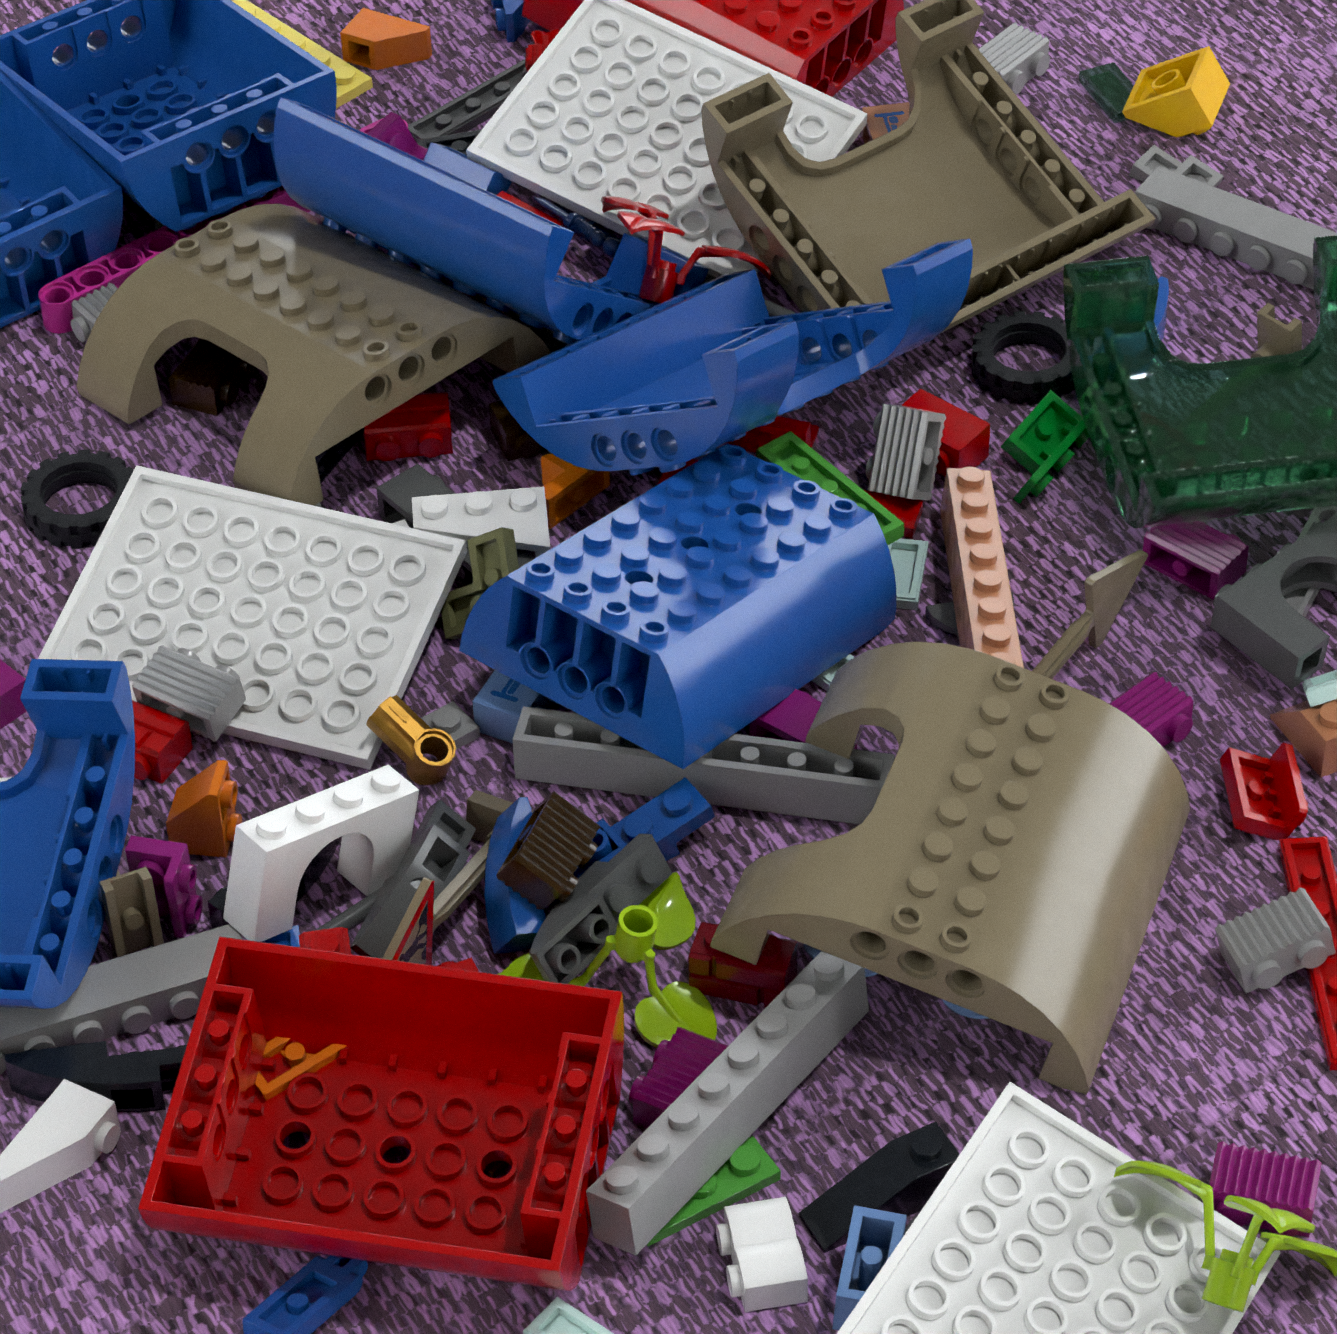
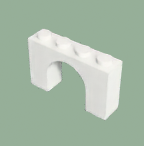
(274, 849)

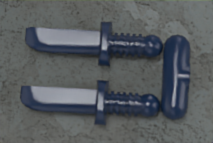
(588, 230)

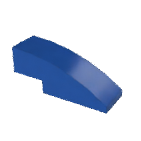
(510, 917)

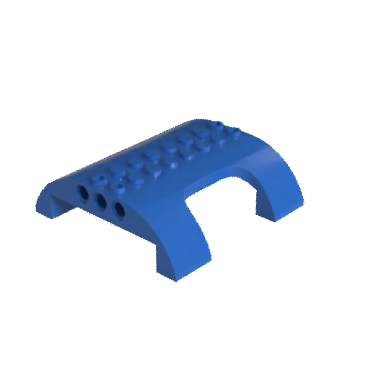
(455, 225)
(719, 366)
(63, 827)

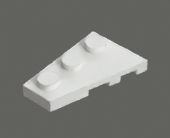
(484, 511)

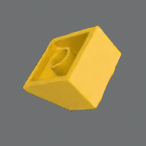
(1179, 94)

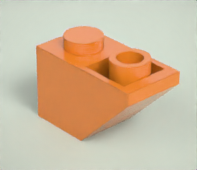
(384, 40)
(205, 812)

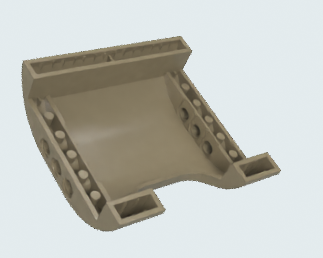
(953, 171)
(312, 309)
(1000, 853)

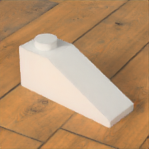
(57, 1142)

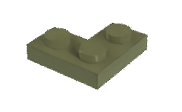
(491, 559)

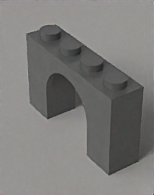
(1261, 621)

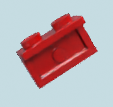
(1264, 792)

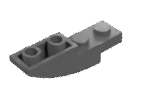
(434, 853)
(580, 924)

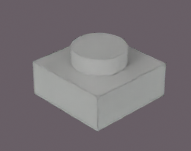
(454, 722)

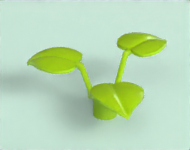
(659, 922)
(1233, 1272)

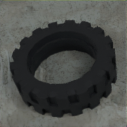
(1016, 384)
(65, 471)

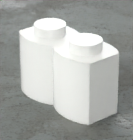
(764, 1254)

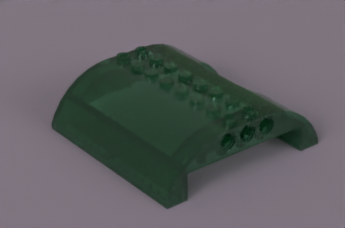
(1200, 436)

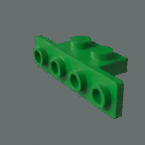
(1045, 441)

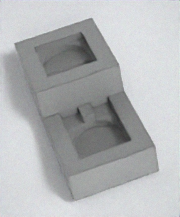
(1190, 167)

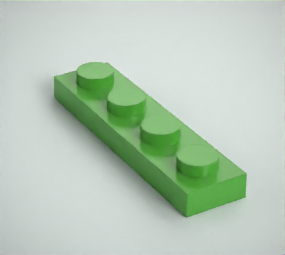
(807, 464)

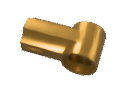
(410, 738)

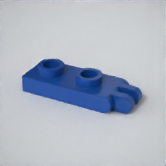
(308, 1297)

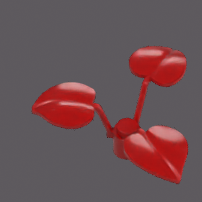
(660, 275)

